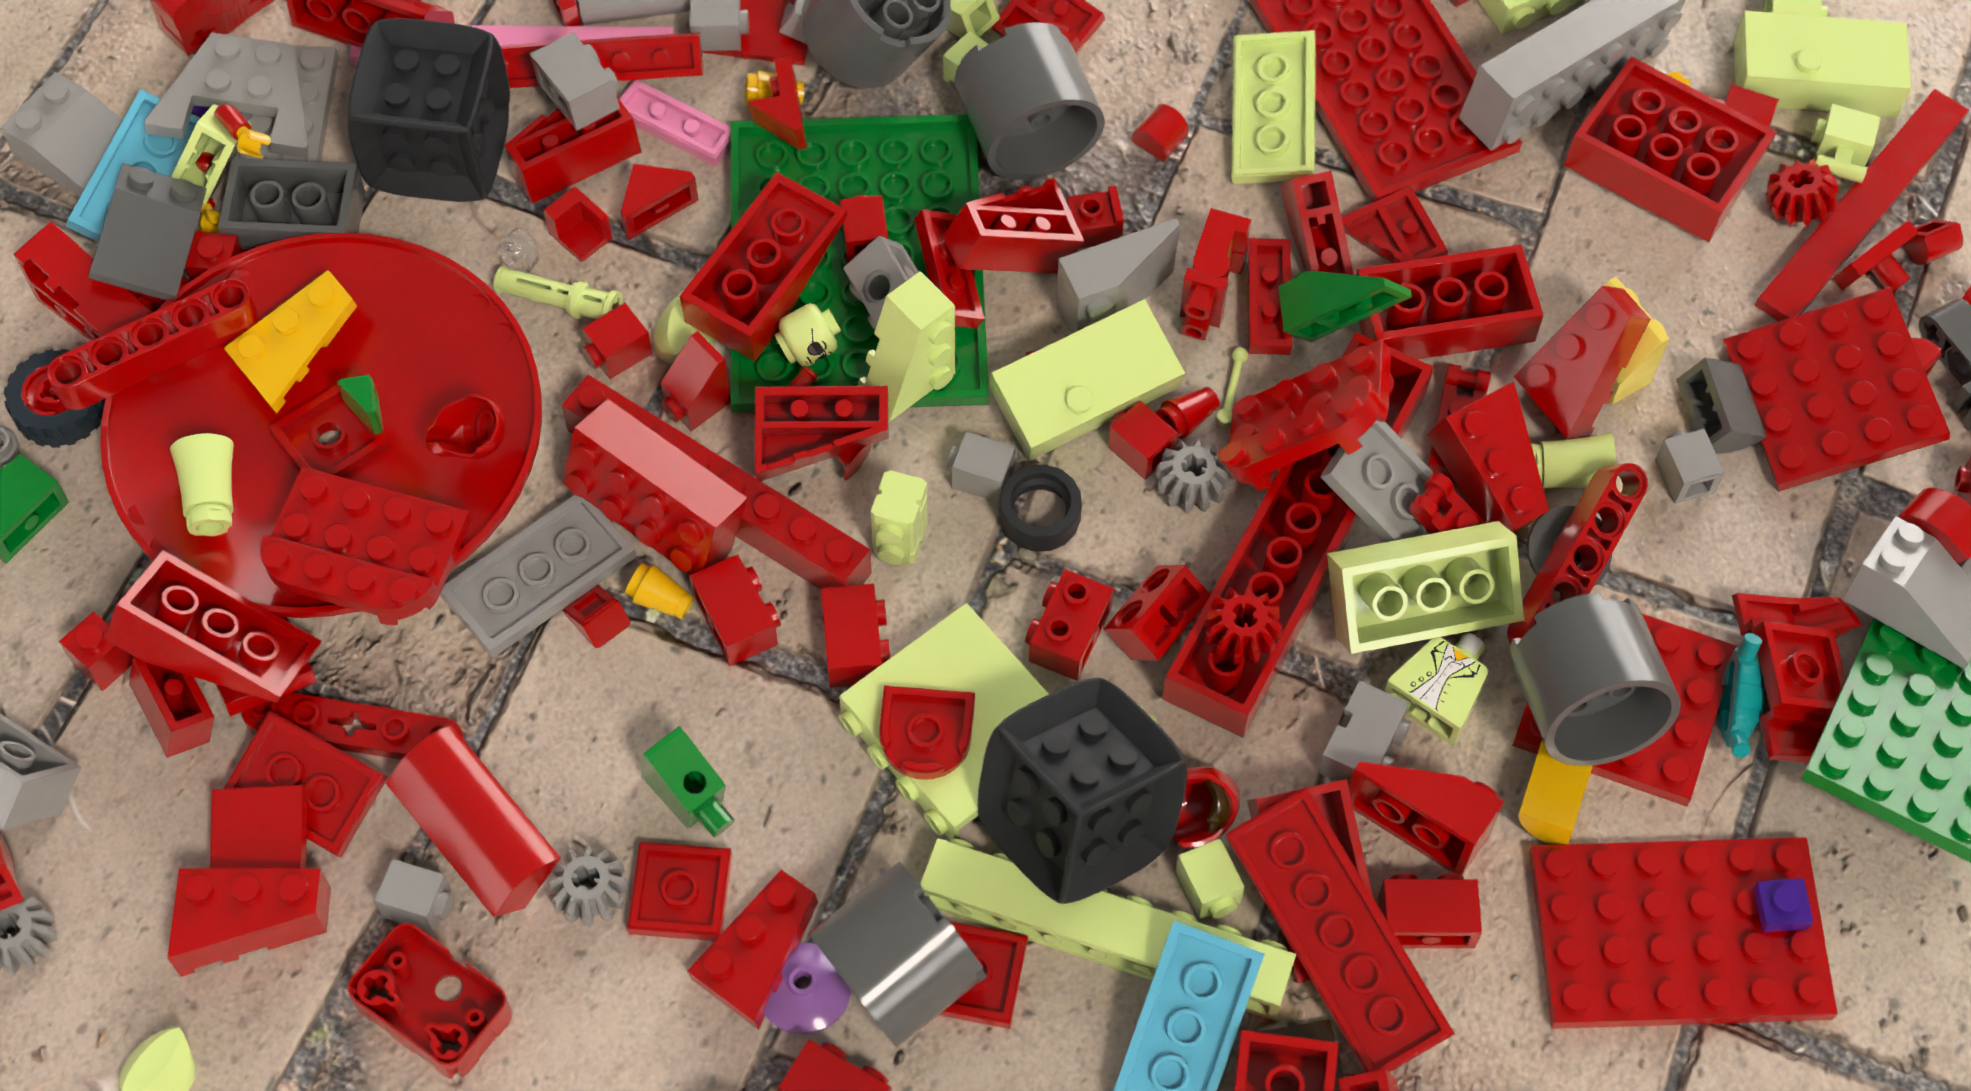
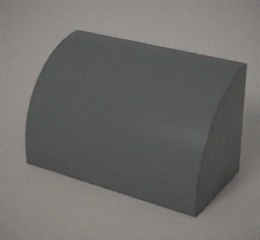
(1721, 404)

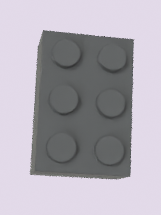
(290, 199)

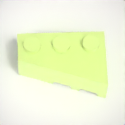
(913, 345)

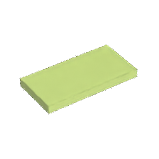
(1273, 107)

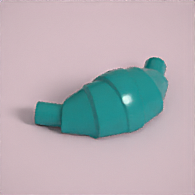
(1742, 696)

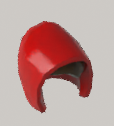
(1207, 807)

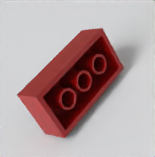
(1458, 303)
(653, 489)

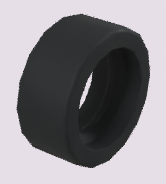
(1040, 478)

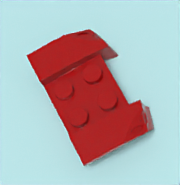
(1797, 665)

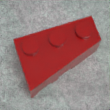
(60, 281)
(1583, 359)
(243, 910)

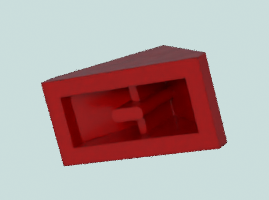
(654, 196)

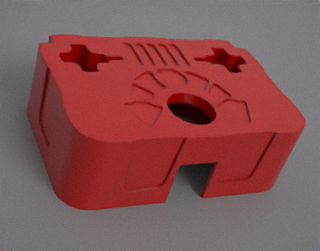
(192, 21)
(410, 968)

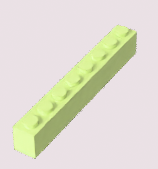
(1097, 928)

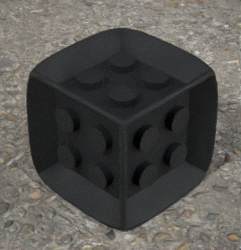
(429, 109)
(1081, 789)

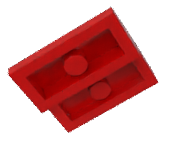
(1075, 18)

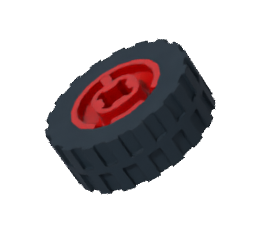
(39, 412)

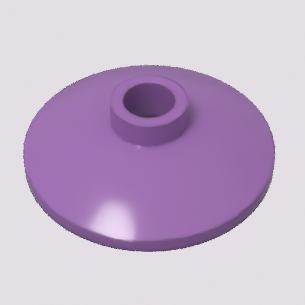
(810, 1008)

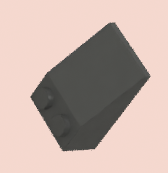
(147, 232)

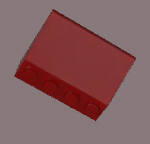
(1669, 148)

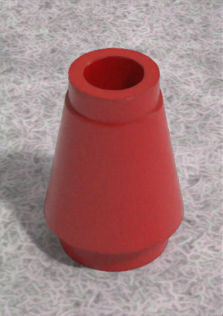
(1189, 410)

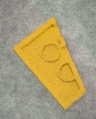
(287, 339)

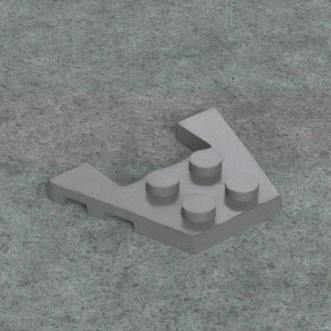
(239, 72)

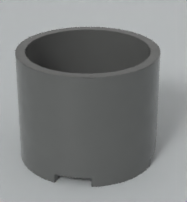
(872, 39)
(1029, 102)
(1594, 680)
(898, 954)

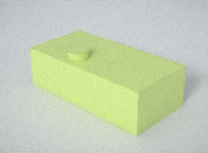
(1824, 62)
(1086, 379)
(1425, 587)

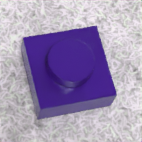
(1783, 905)

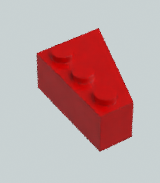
(556, 156)
(1015, 231)
(815, 424)
(1493, 459)

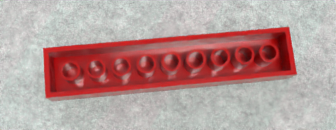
(1286, 559)

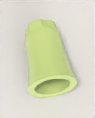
(1573, 461)
(205, 482)

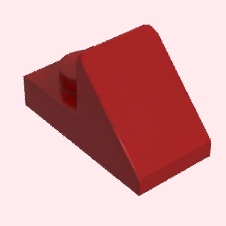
(782, 112)

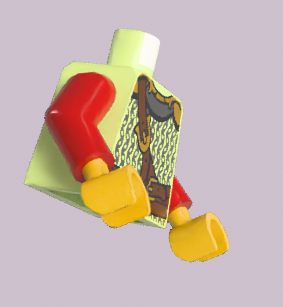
(209, 153)

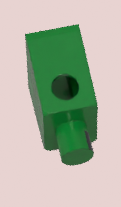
(677, 767)

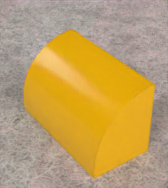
(1553, 798)

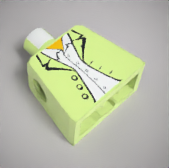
(1442, 684)

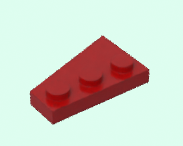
(752, 951)

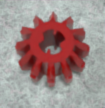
(1802, 192)
(1237, 639)

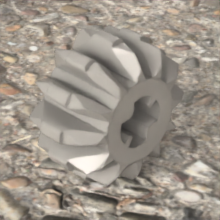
(1192, 475)
(599, 873)
(33, 931)

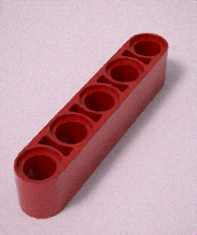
(132, 343)
(1582, 534)

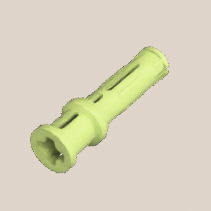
(577, 298)

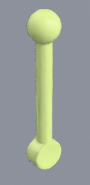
(1224, 415)

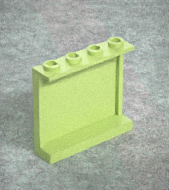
(951, 656)

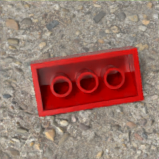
(351, 19)

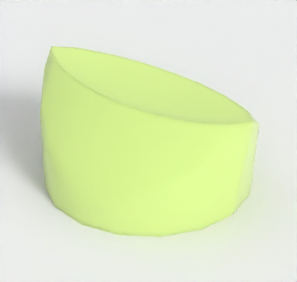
(672, 332)
(160, 1064)

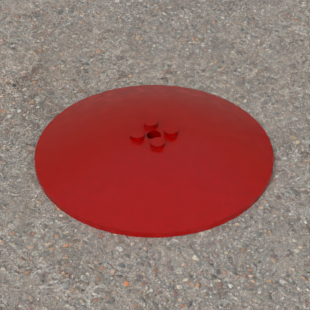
(422, 336)

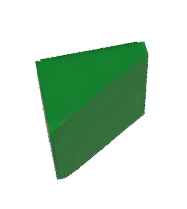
(363, 400)

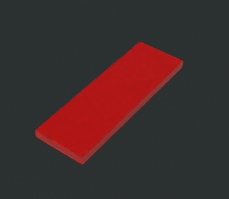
(1339, 933)

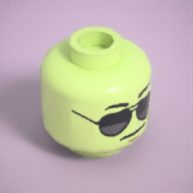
(807, 335)

